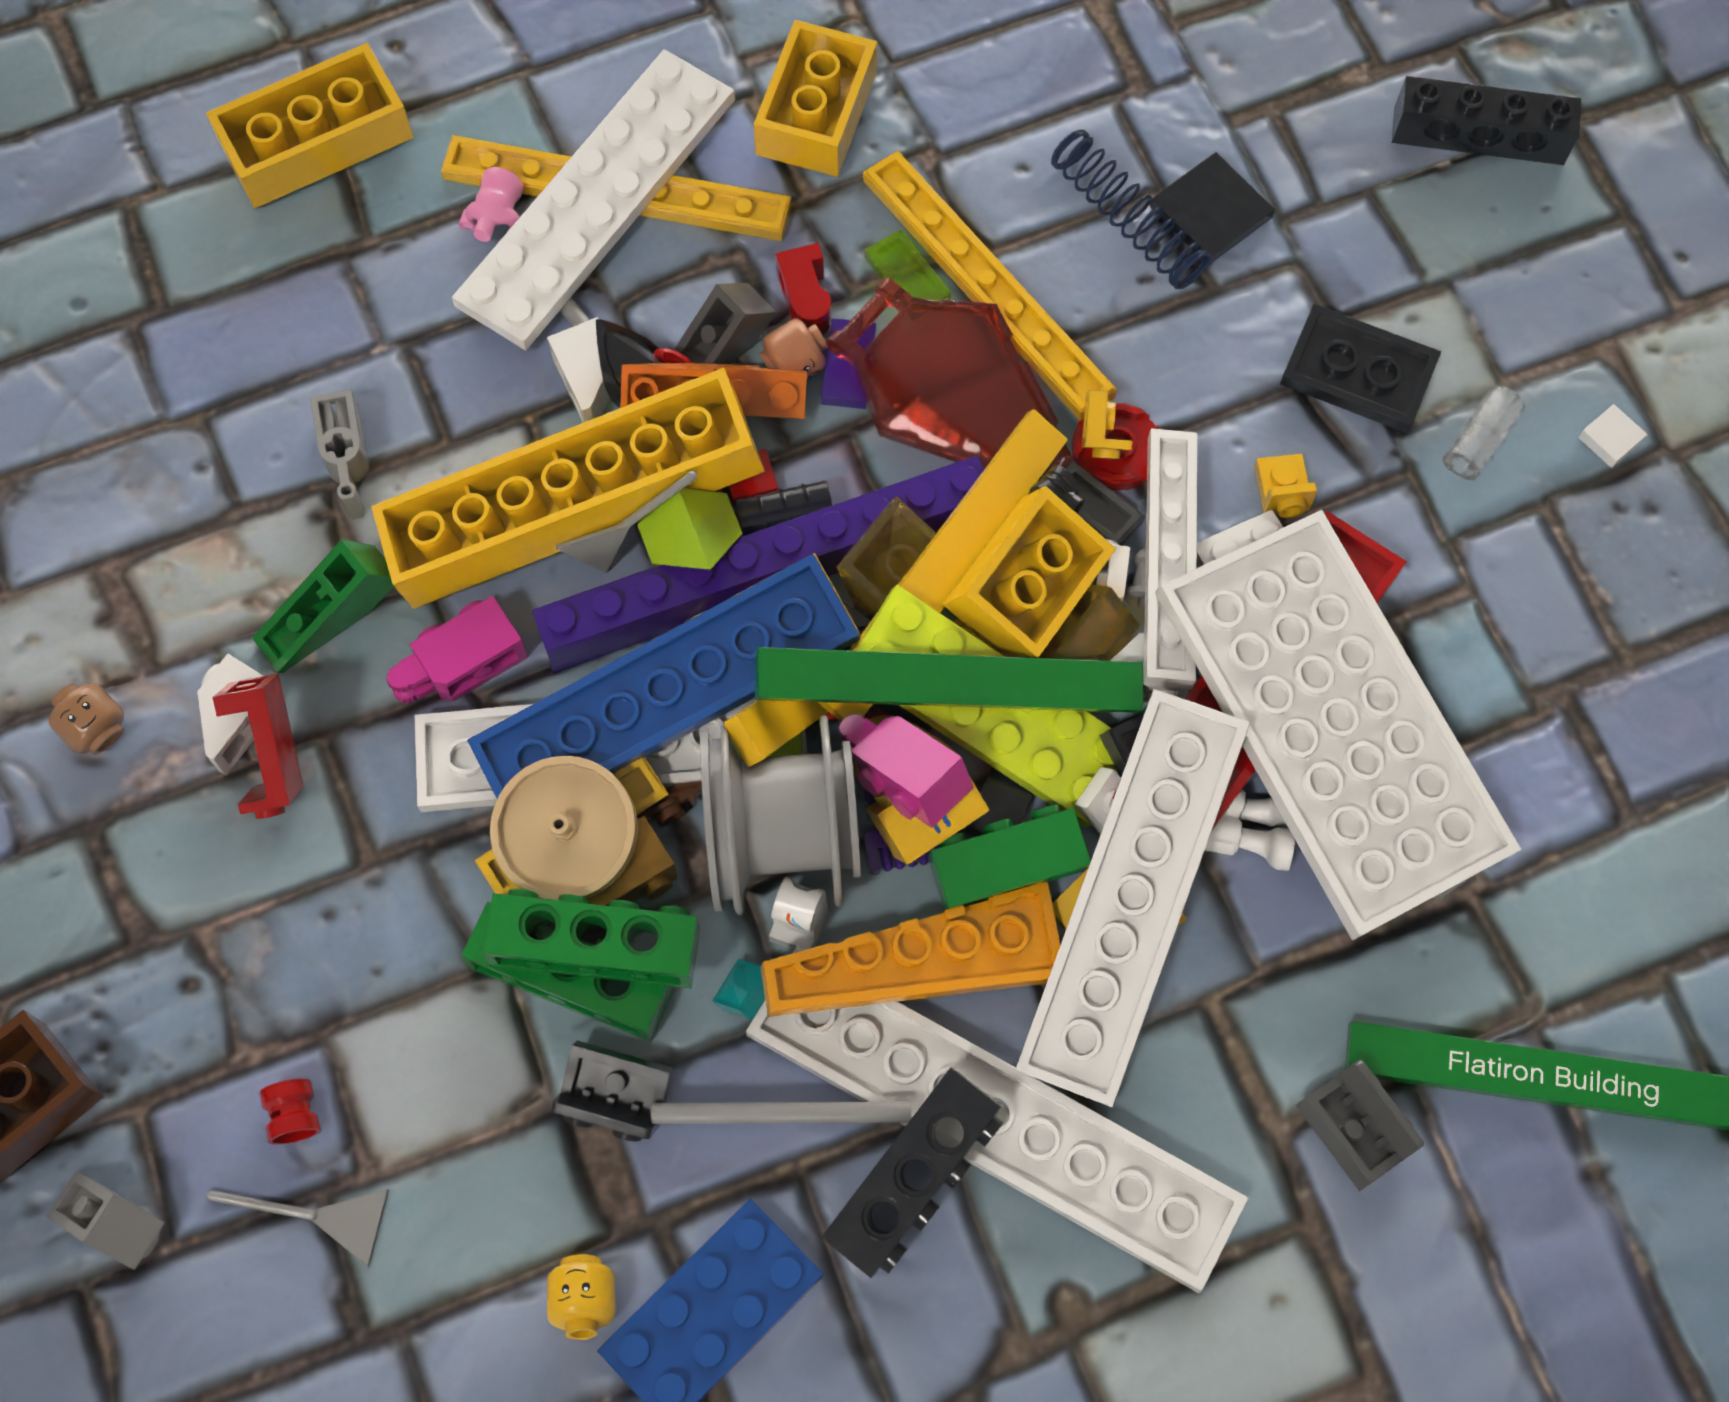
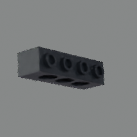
(1486, 120)
(853, 1229)

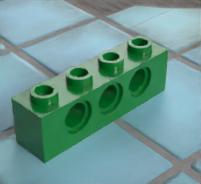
(666, 964)
(633, 1012)

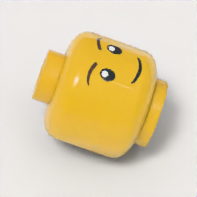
(581, 1296)

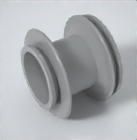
(777, 815)

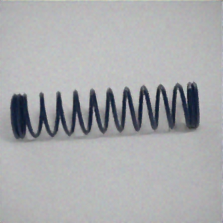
(1078, 153)

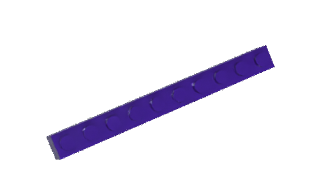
(667, 596)

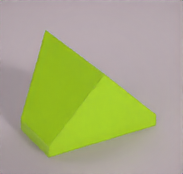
(690, 529)

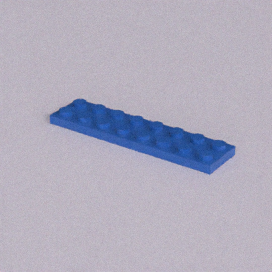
(671, 680)

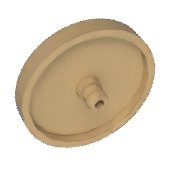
(564, 828)

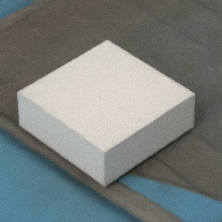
(1612, 436)

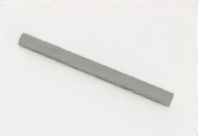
(780, 1112)

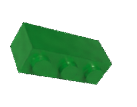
(1009, 857)

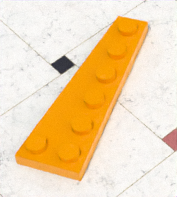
(960, 951)

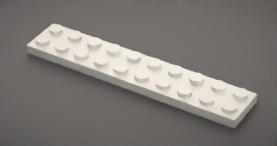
(1044, 1148)

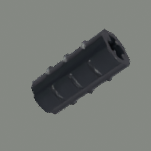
(781, 506)

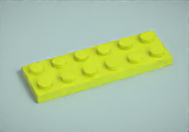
(1038, 749)

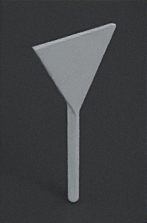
(602, 546)
(349, 1222)

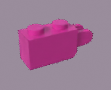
(458, 654)
(906, 767)

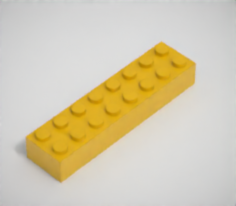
(562, 488)

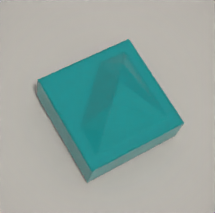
(742, 990)

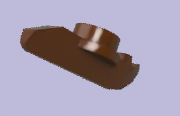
(670, 808)

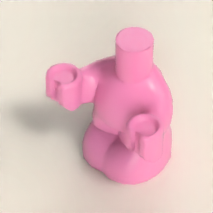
(493, 203)

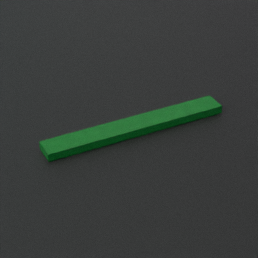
(947, 680)

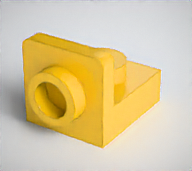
(1098, 417)
(1284, 485)

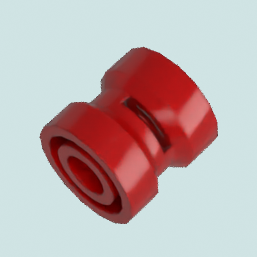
(289, 1111)

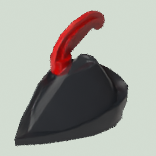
(622, 346)

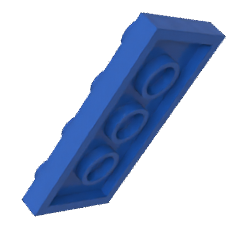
(711, 1310)

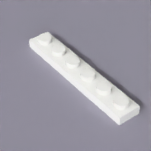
(1169, 551)

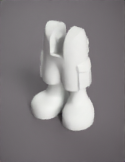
(1273, 845)

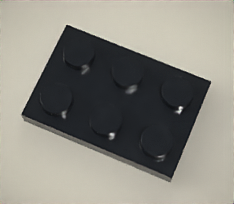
(1360, 368)

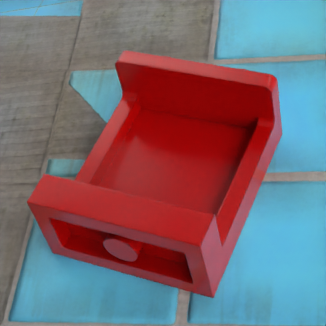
(273, 742)

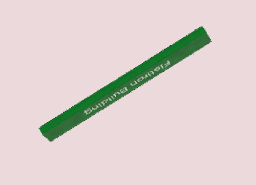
(1540, 1075)

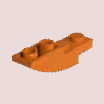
(759, 390)

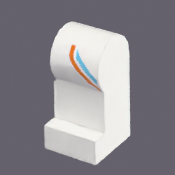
(798, 915)

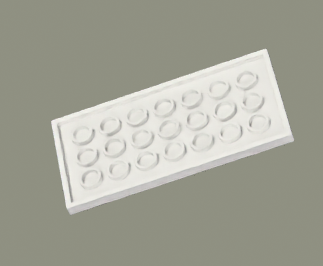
(1337, 723)

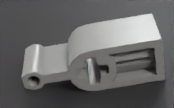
(340, 435)

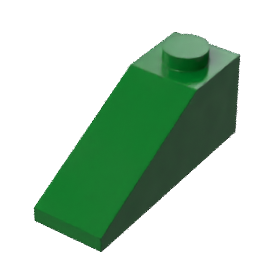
(325, 603)

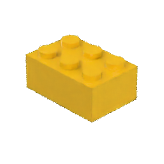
(815, 98)
(1029, 576)

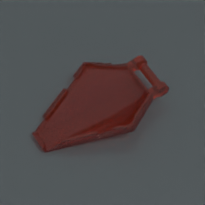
(942, 375)

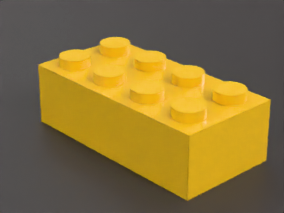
(310, 125)

